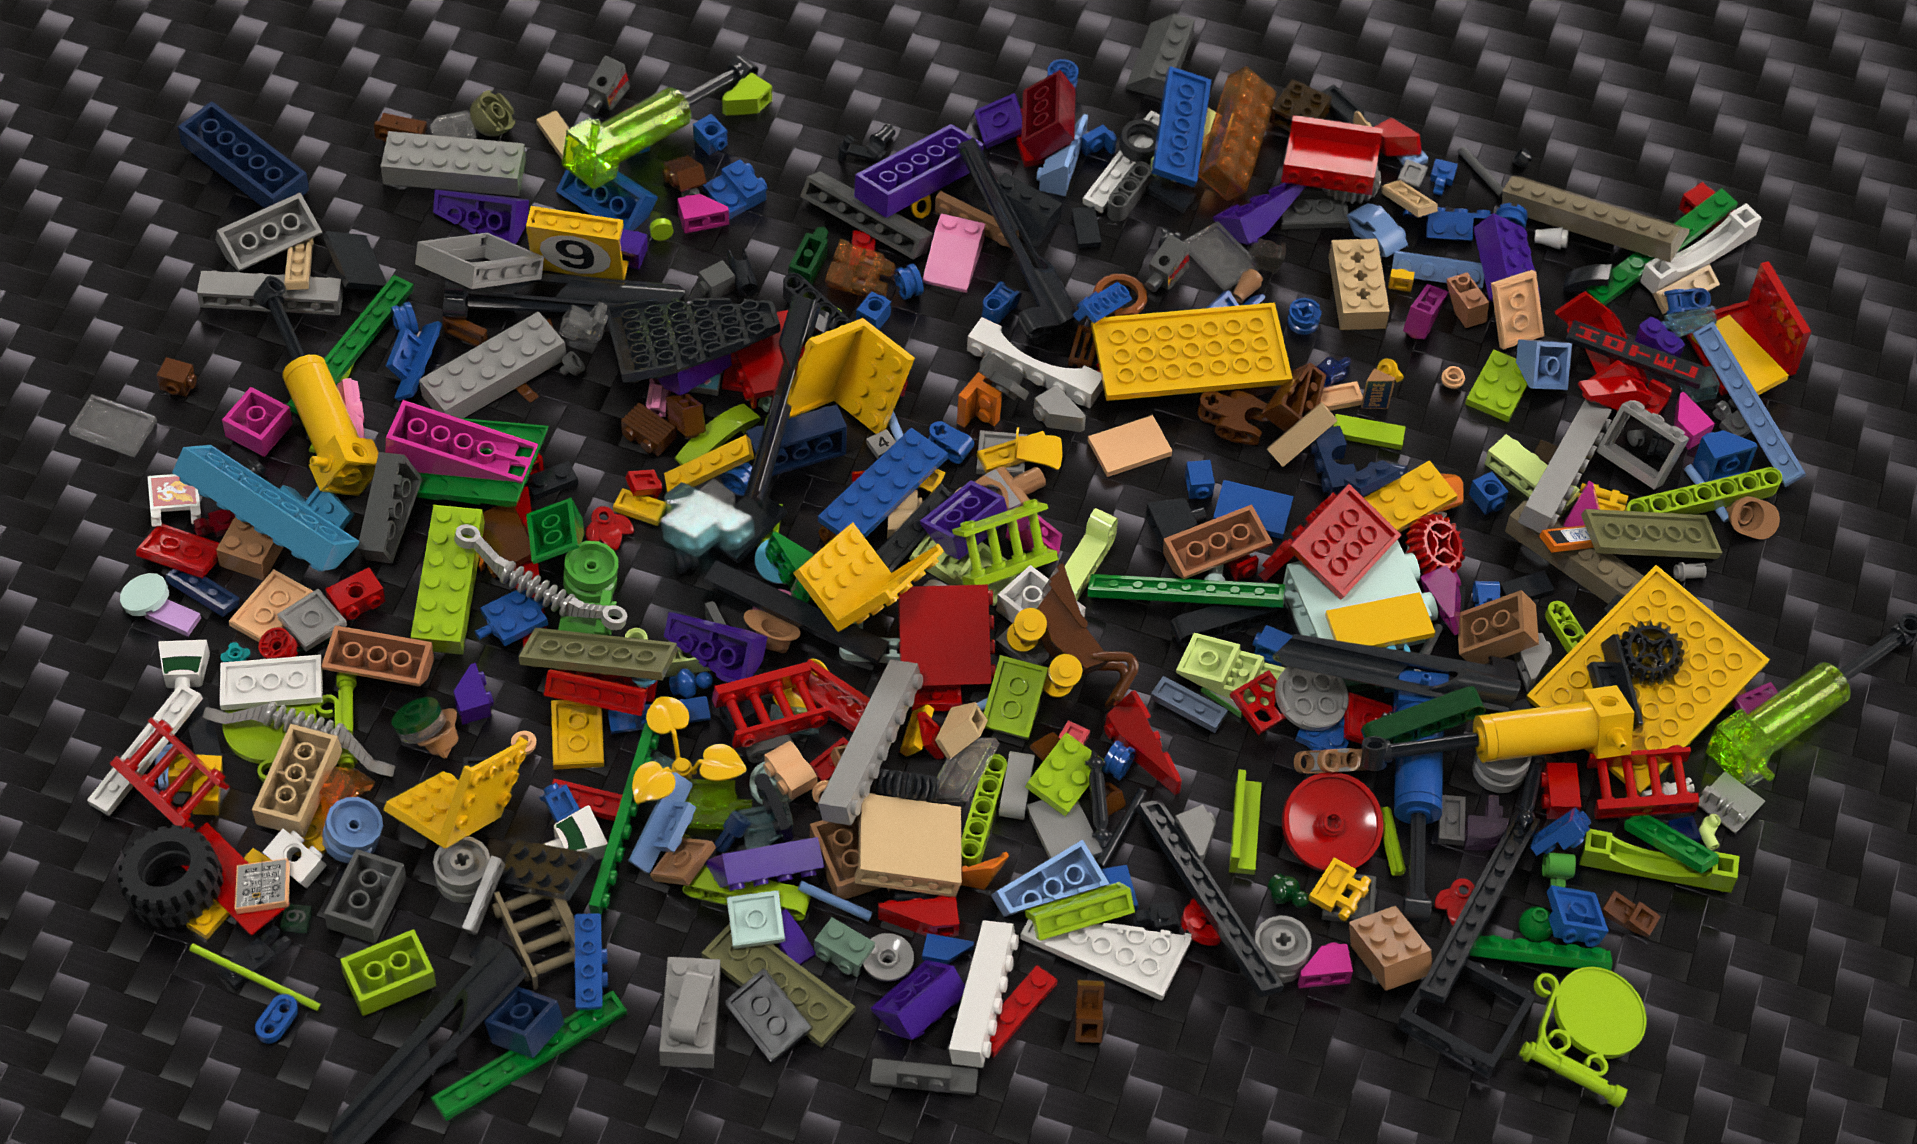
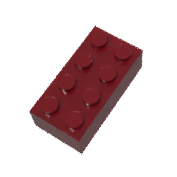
(1048, 115)

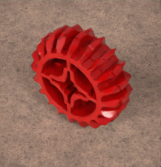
(1435, 543)

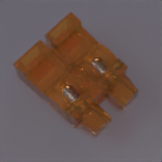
(856, 273)

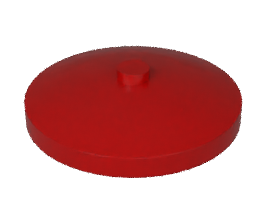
(1332, 819)

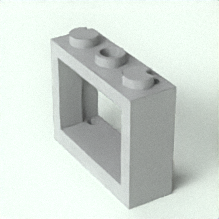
(1629, 462)

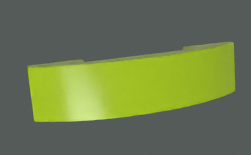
(718, 432)

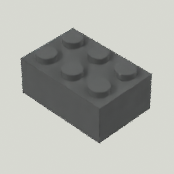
(365, 896)

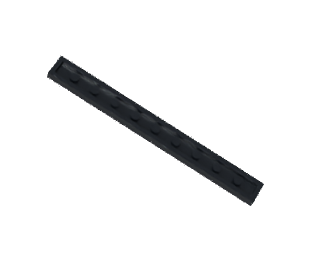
(1210, 898)
(1478, 910)

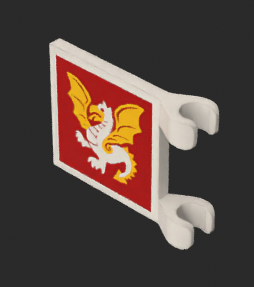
(170, 494)

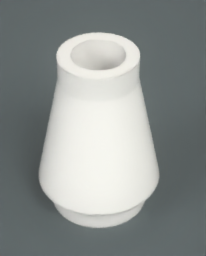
(1552, 237)

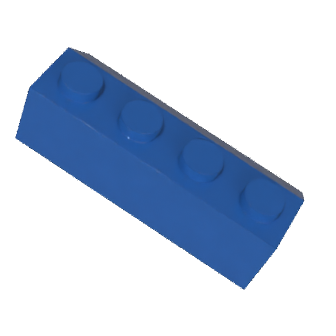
(615, 199)

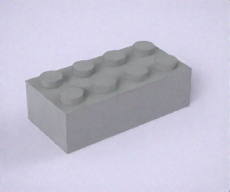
(683, 1053)

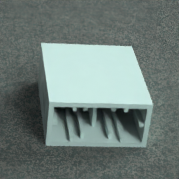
(1389, 577)

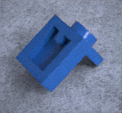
(1096, 139)
(559, 801)

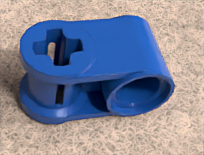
(1683, 299)
(1000, 302)
(952, 441)
(1485, 591)

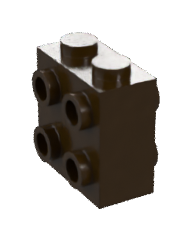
(1299, 101)

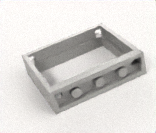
(507, 264)

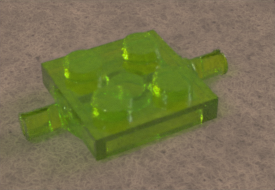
(713, 803)

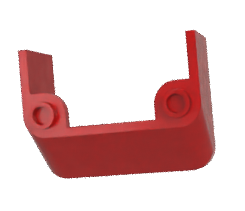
(1593, 313)

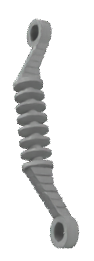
(506, 570)
(268, 713)

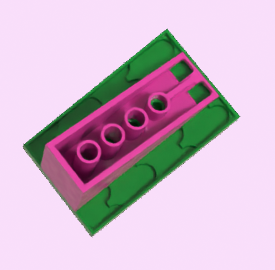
(465, 457)

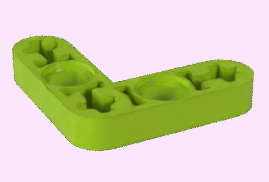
(1568, 621)

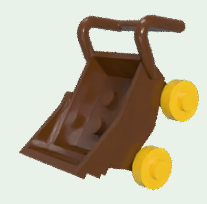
(1068, 641)

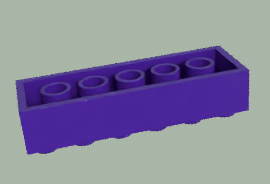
(913, 172)

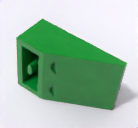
(788, 558)

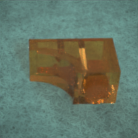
(345, 783)

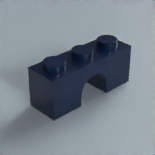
(1326, 449)

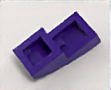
(796, 944)

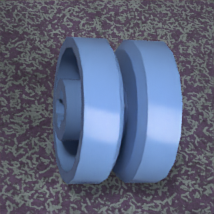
(351, 826)

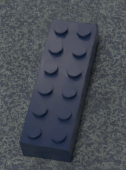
(241, 156)

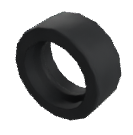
(1138, 127)

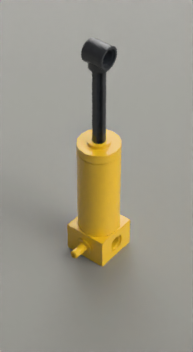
(343, 459)
(1598, 722)

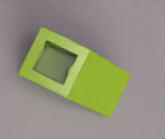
(748, 96)

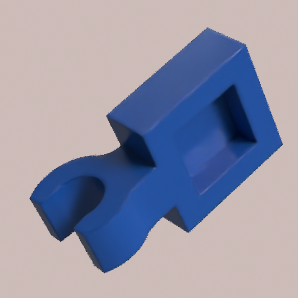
(1442, 174)

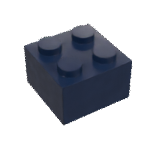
(524, 1022)

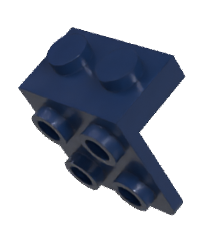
(1372, 478)

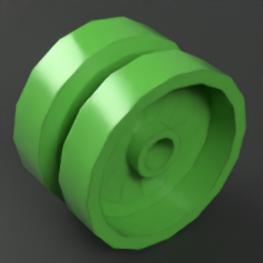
(590, 571)

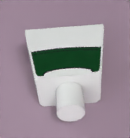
(184, 662)
(580, 833)

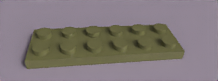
(1651, 534)
(598, 653)
(815, 1000)

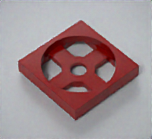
(1248, 710)

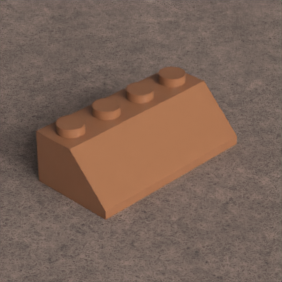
(1216, 542)
(378, 656)

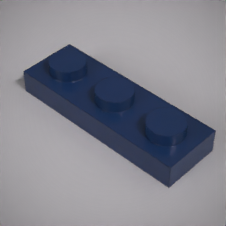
(203, 591)

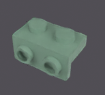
(843, 947)

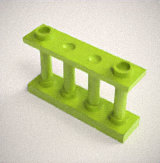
(1020, 561)

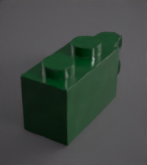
(810, 255)

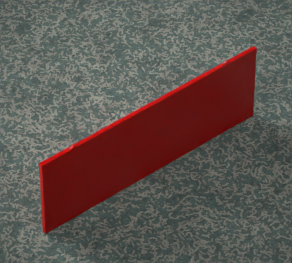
(229, 860)

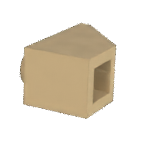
(961, 728)

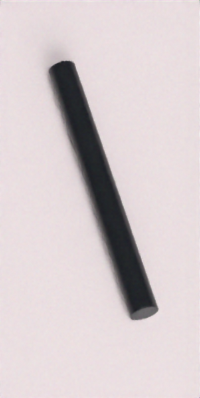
(1121, 828)

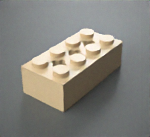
(1358, 284)
(295, 779)

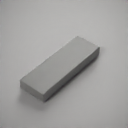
(483, 895)

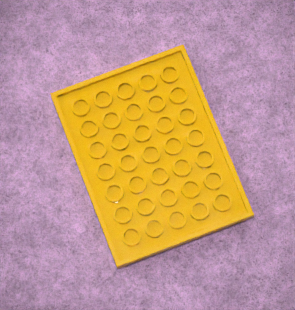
(1676, 712)

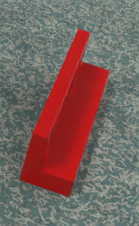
(841, 703)

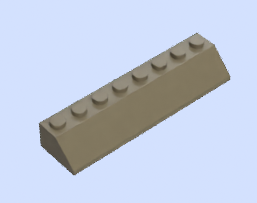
(1595, 218)
(1597, 572)

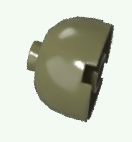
(491, 114)

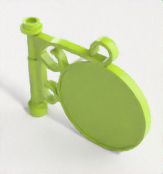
(261, 743)
(1596, 1015)

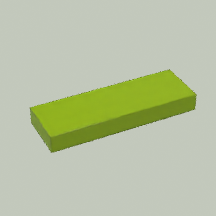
(1371, 431)

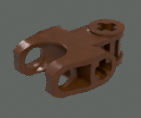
(1231, 415)

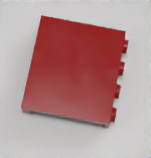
(1332, 155)
(760, 365)
(948, 633)

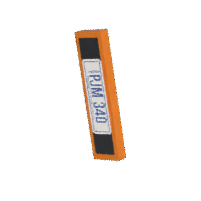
(1566, 538)

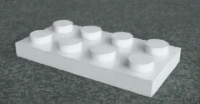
(268, 680)

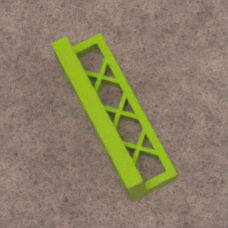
(1245, 825)
(1081, 910)

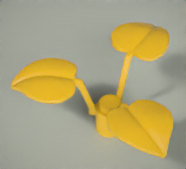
(654, 782)

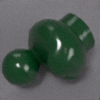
(1287, 889)

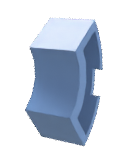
(1374, 223)

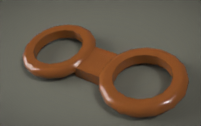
(1129, 281)

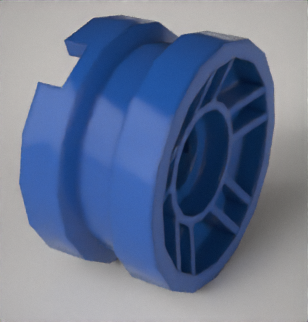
(1067, 67)
(1516, 215)
(909, 281)
(404, 317)
(1304, 324)
(737, 478)
(1118, 760)

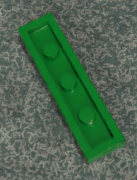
(1672, 842)

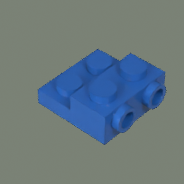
(737, 188)
(1566, 830)
(1576, 916)

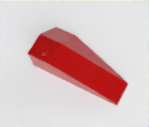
(1129, 725)

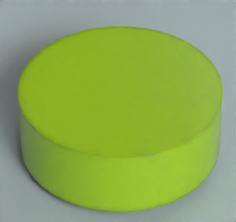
(661, 229)

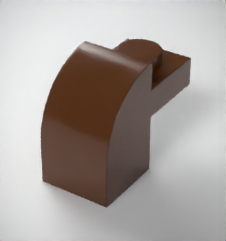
(1089, 1011)

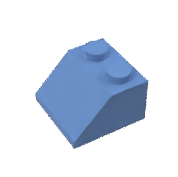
(1544, 363)

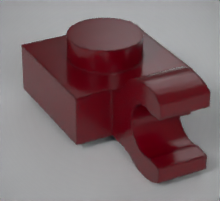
(217, 522)

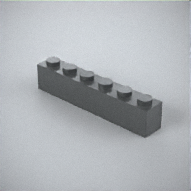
(840, 201)

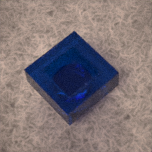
(1687, 827)

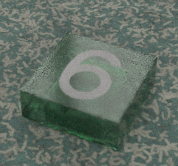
(296, 918)

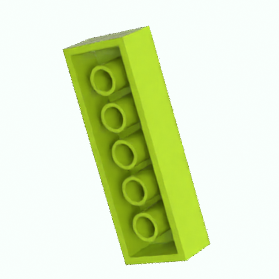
(447, 581)

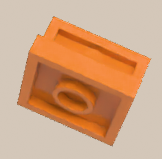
(980, 400)

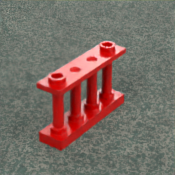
(763, 684)
(599, 690)
(146, 783)
(1633, 804)

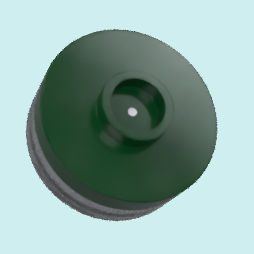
(419, 720)

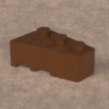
(1296, 397)

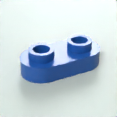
(274, 1019)

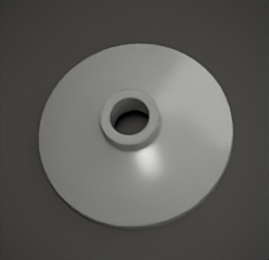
(893, 948)

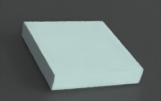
(755, 919)

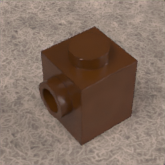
(176, 377)

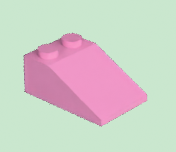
(954, 253)

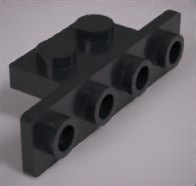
(1615, 672)

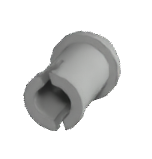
(1688, 571)

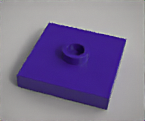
(999, 120)

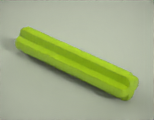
(1392, 843)

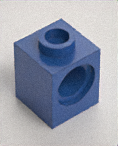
(710, 134)
(874, 309)
(1199, 479)
(1488, 485)
(1269, 643)

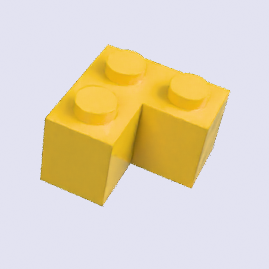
(211, 802)

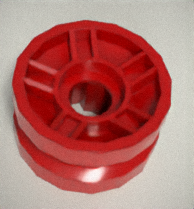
(276, 638)

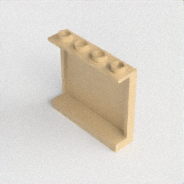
(909, 845)

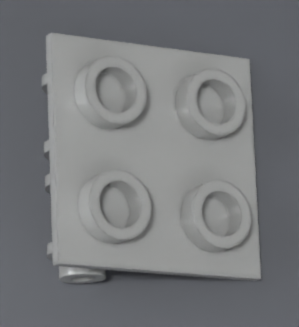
(1730, 801)

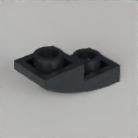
(1580, 278)

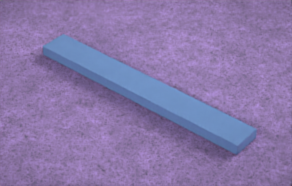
(1749, 403)

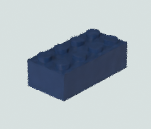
(807, 439)

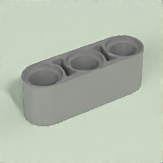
(1014, 792)
(691, 1006)

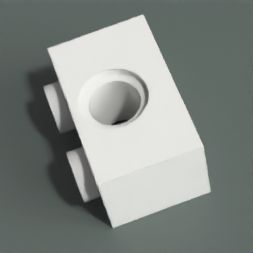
(307, 867)

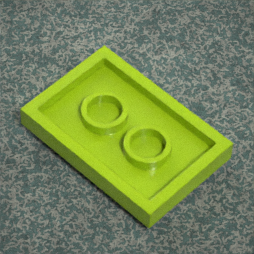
(1498, 387)
(1014, 697)
(1062, 775)

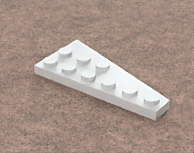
(1121, 952)

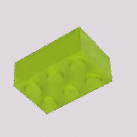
(388, 972)

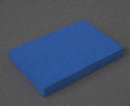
(1270, 506)

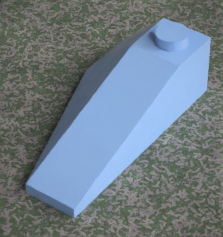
(1060, 165)

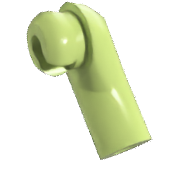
(1707, 830)

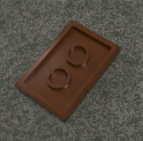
(506, 535)

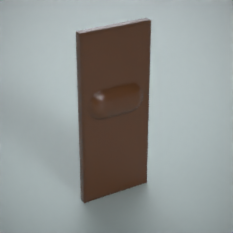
(527, 392)

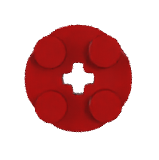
(1194, 921)

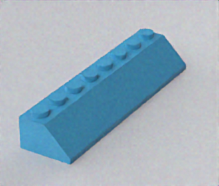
(264, 507)

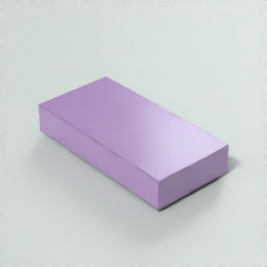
(175, 617)

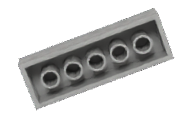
(453, 163)
(494, 368)

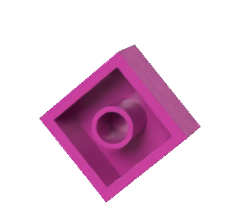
(257, 421)

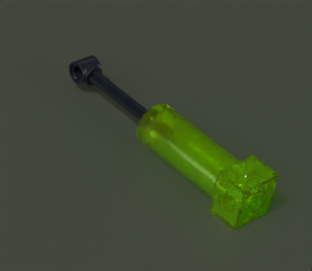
(597, 148)
(1748, 740)

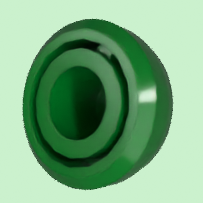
(1535, 924)

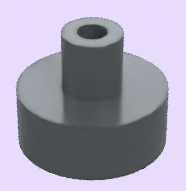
(572, 364)

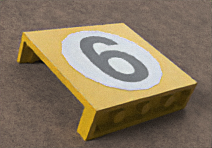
(577, 243)

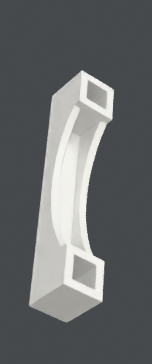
(1732, 232)
(1079, 385)

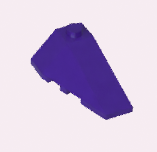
(483, 213)
(1256, 218)
(722, 648)

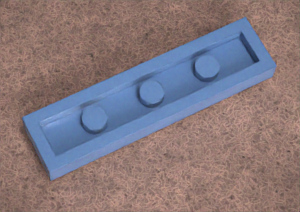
(1437, 268)

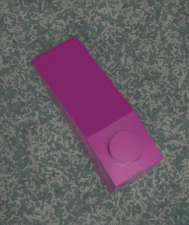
(1424, 311)
(1445, 589)

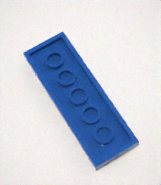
(1181, 126)
(884, 484)

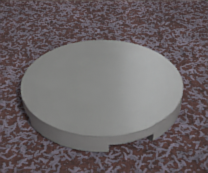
(1311, 698)

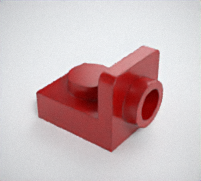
(1661, 395)
(644, 483)
(1243, 567)

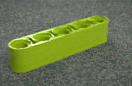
(983, 802)
(706, 888)

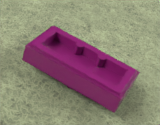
(1753, 698)

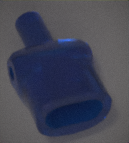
(1334, 369)

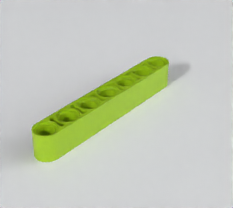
(1712, 492)

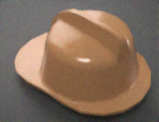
(1754, 517)
(778, 631)
(446, 738)

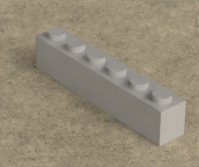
(236, 291)

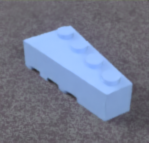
(1058, 878)

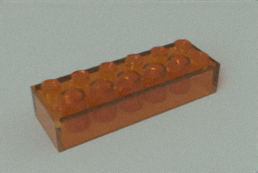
(1237, 133)

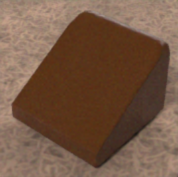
(1045, 745)
(1114, 798)

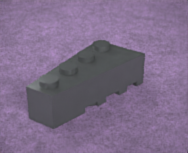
(388, 507)

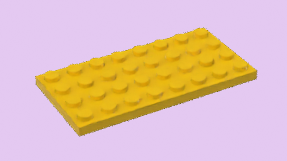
(1191, 351)

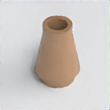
(1248, 284)

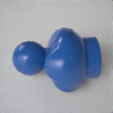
(686, 683)

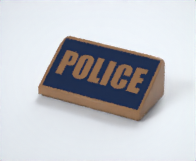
(1378, 390)

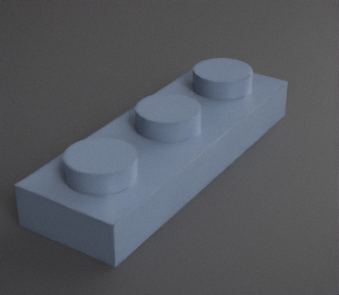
(1189, 704)

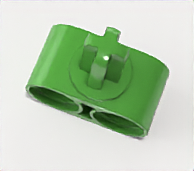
(1558, 868)

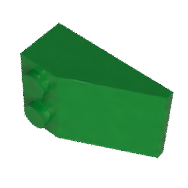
(554, 530)

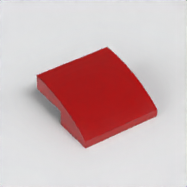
(938, 697)

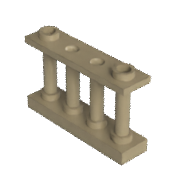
(558, 911)

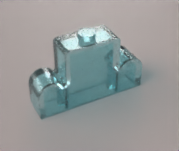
(700, 521)

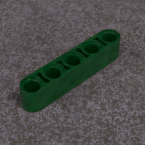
(1427, 717)

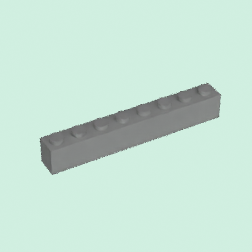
(1565, 467)
(870, 742)

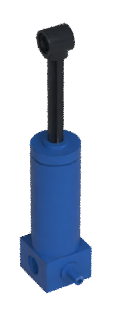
(1418, 797)

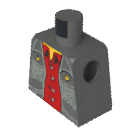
(607, 85)
(1168, 264)

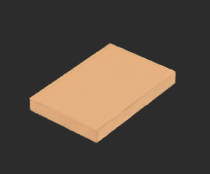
(1517, 309)
(1130, 446)
(264, 604)

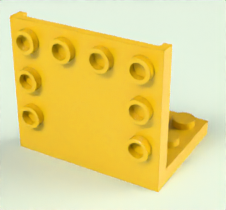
(853, 368)
(852, 580)
(455, 808)

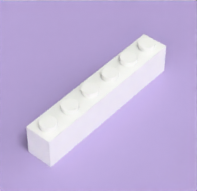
(983, 994)

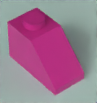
(701, 213)
(1691, 420)
(1586, 500)
(1050, 535)
(1327, 967)

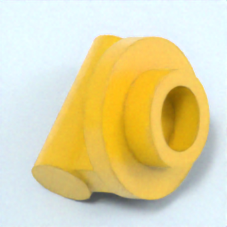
(1390, 367)

